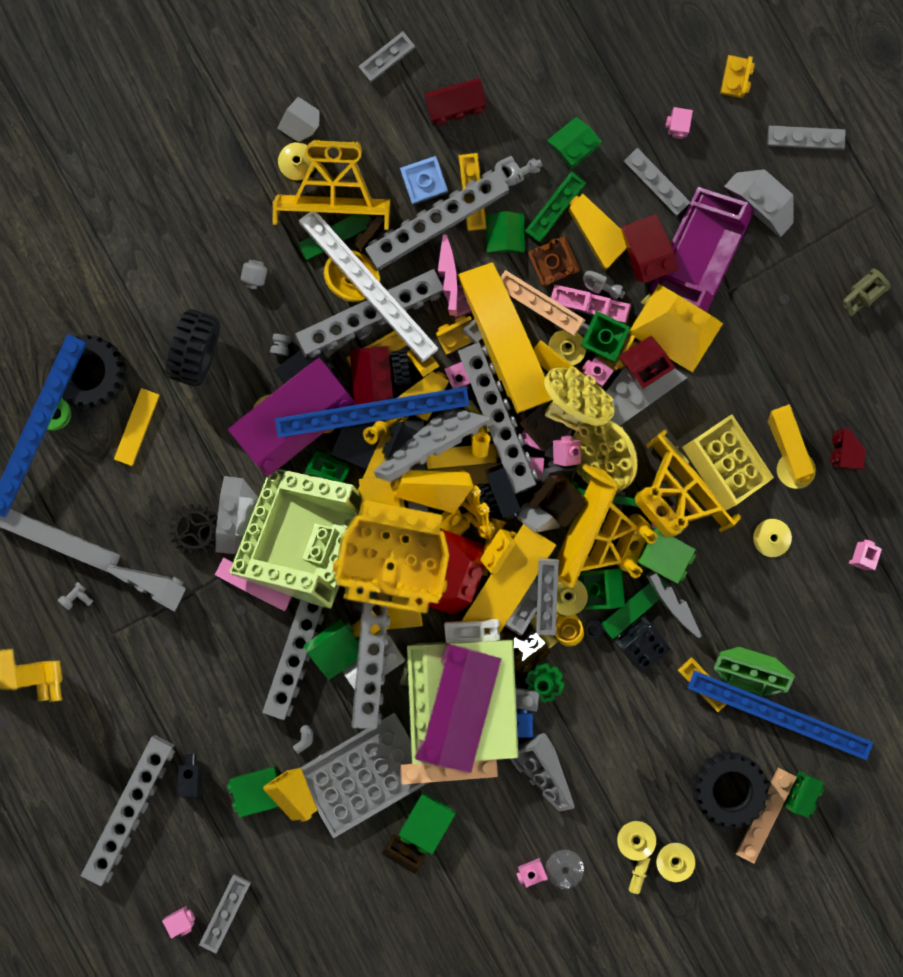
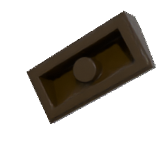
(403, 854)

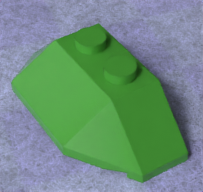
(753, 671)

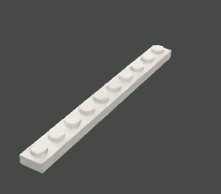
(368, 285)

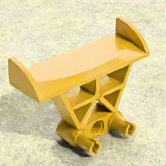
(348, 153)
(673, 522)
(586, 528)
(44, 674)

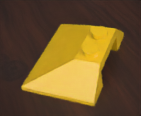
(676, 326)

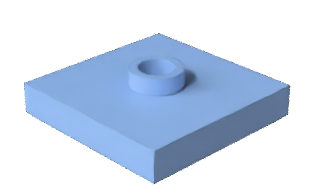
(424, 180)

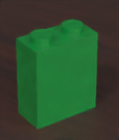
(334, 648)
(249, 791)
(426, 823)

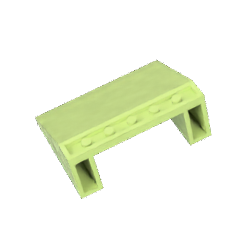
(297, 535)
(425, 669)

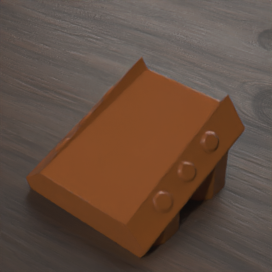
(554, 261)

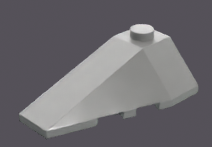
(162, 588)
(542, 766)

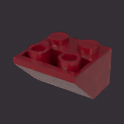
(646, 362)
(848, 451)

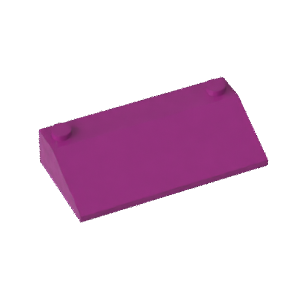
(706, 246)
(306, 392)
(459, 709)

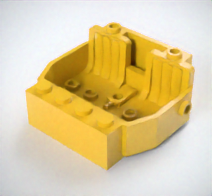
(417, 565)

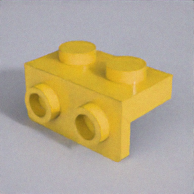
(498, 550)

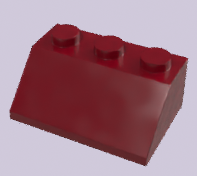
(455, 101)
(371, 374)

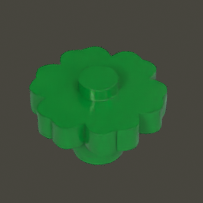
(545, 681)

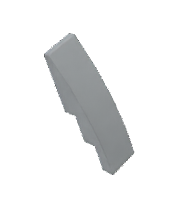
(677, 608)

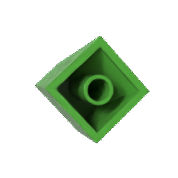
(667, 557)

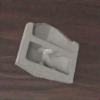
(299, 120)
(537, 519)

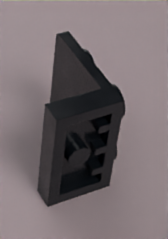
(400, 435)
(642, 643)

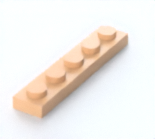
(542, 304)
(432, 773)
(760, 828)

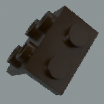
(375, 231)
(541, 428)
(559, 499)
(527, 648)

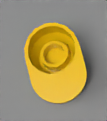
(569, 630)

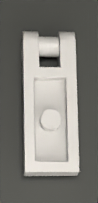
(471, 631)

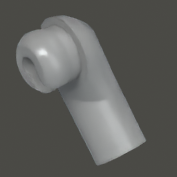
(306, 739)

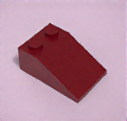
(649, 249)

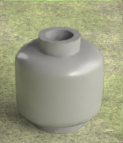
(253, 274)

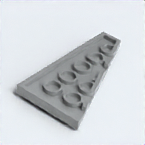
(630, 400)
(434, 438)

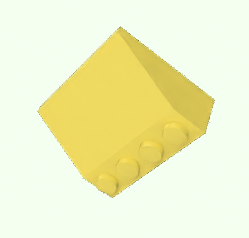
(728, 462)

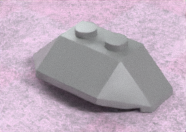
(766, 196)
(234, 513)

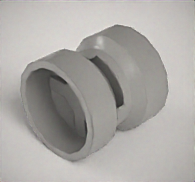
(280, 345)

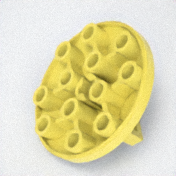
(576, 399)
(607, 449)

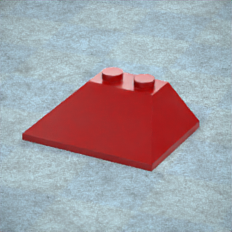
(462, 573)

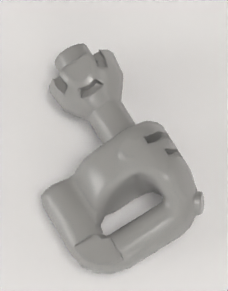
(516, 173)
(596, 283)

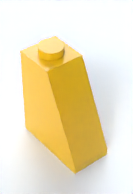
(431, 383)
(292, 794)

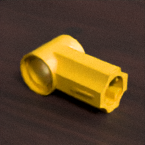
(480, 443)

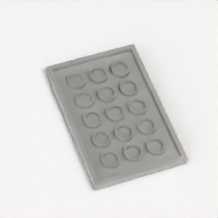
(360, 775)

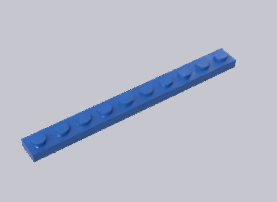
(372, 412)
(39, 421)
(780, 715)

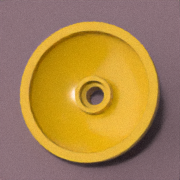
(337, 279)

